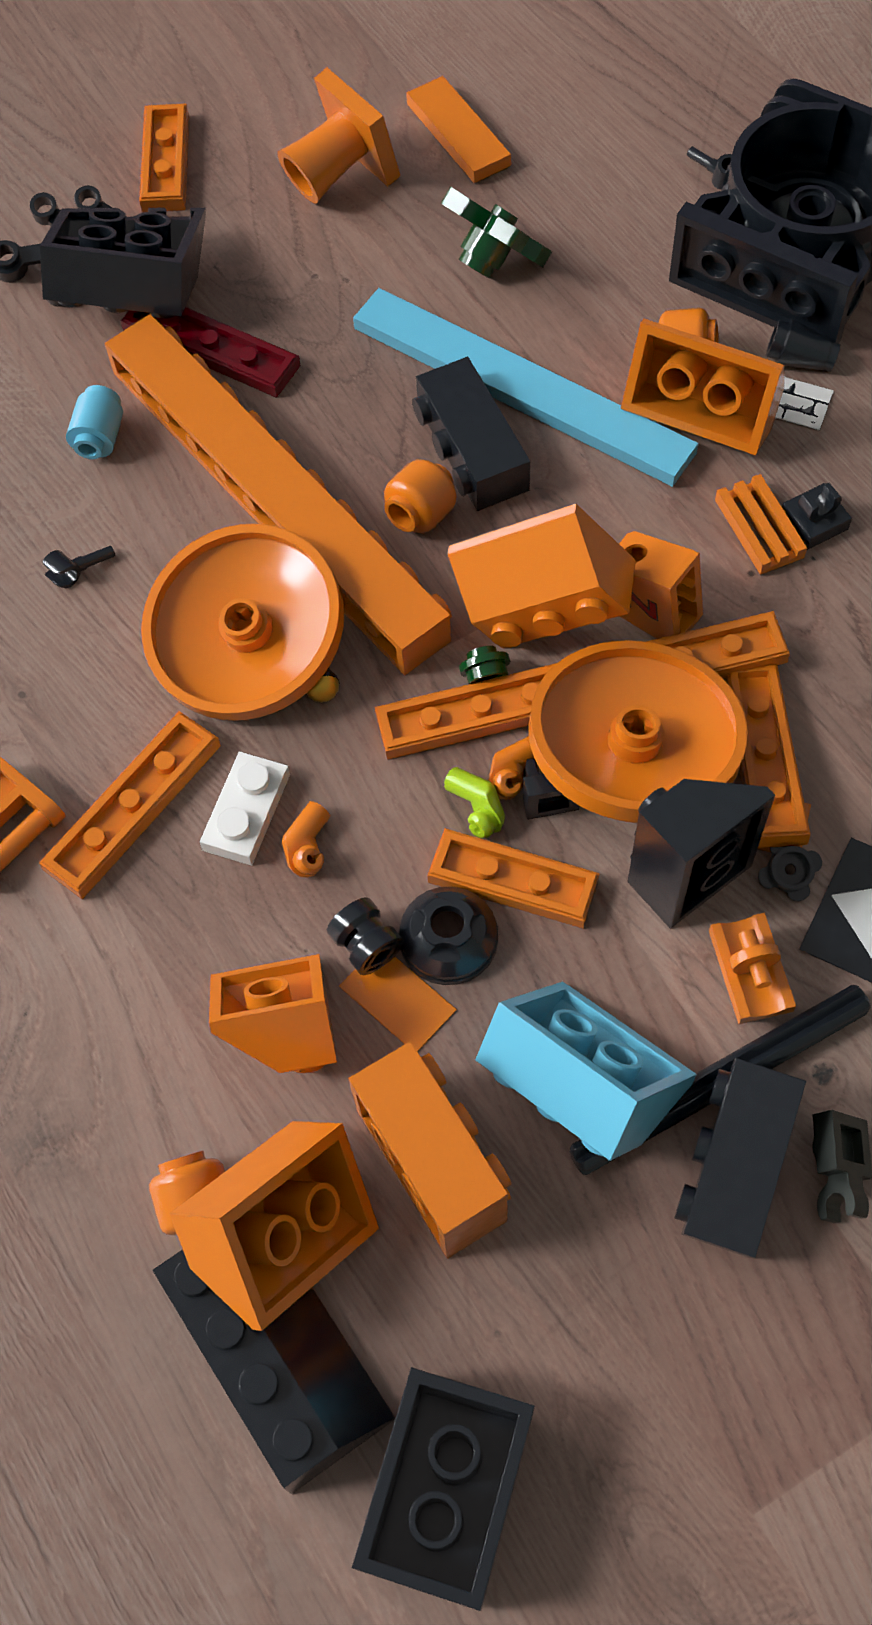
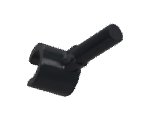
(716, 167)
(66, 572)

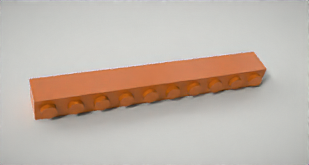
(277, 491)

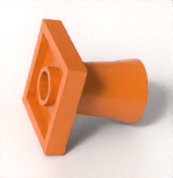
(349, 135)

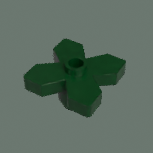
(491, 235)

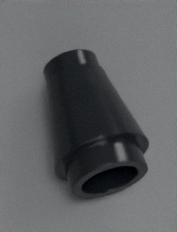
(801, 347)

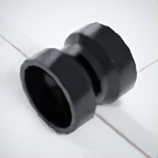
(365, 936)

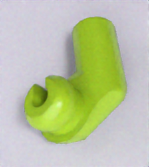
(483, 796)

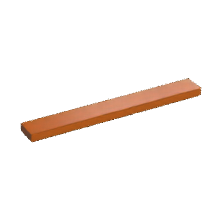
(506, 701)

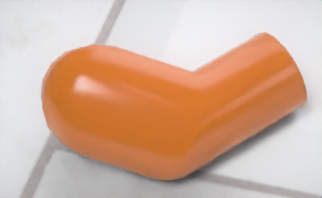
(509, 767)
(300, 842)

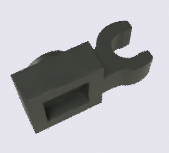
(845, 1157)

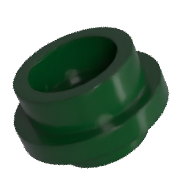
(484, 664)

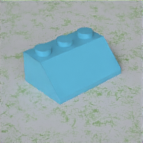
(583, 1068)

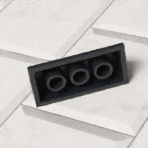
(289, 1382)

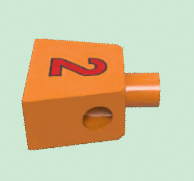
(665, 586)

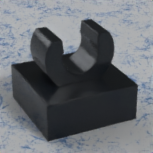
(817, 514)
(541, 796)

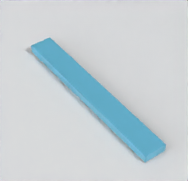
(529, 387)

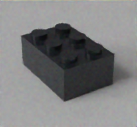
(444, 1489)

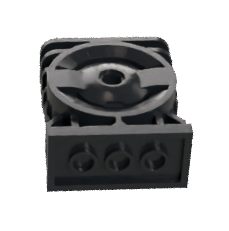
(789, 215)

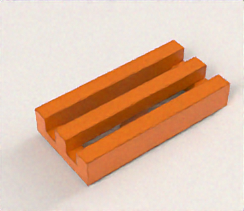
(784, 528)

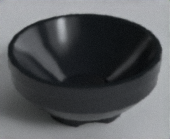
(454, 958)

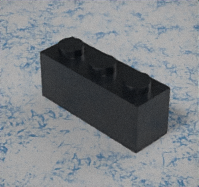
(471, 434)
(740, 1157)

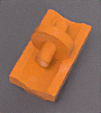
(752, 969)

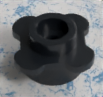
(795, 885)

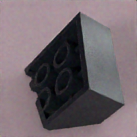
(122, 260)

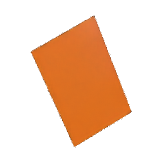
(400, 1002)

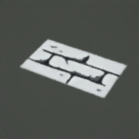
(803, 403)

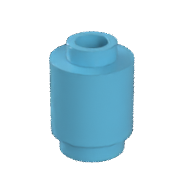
(95, 422)

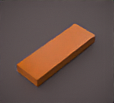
(458, 129)
(164, 157)
(514, 878)

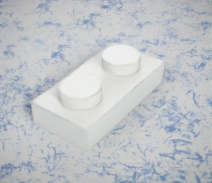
(245, 808)

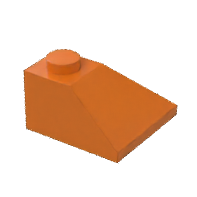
(275, 1014)

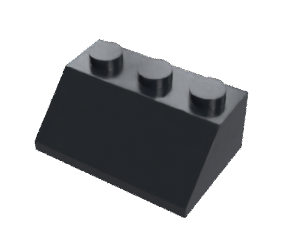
(695, 843)

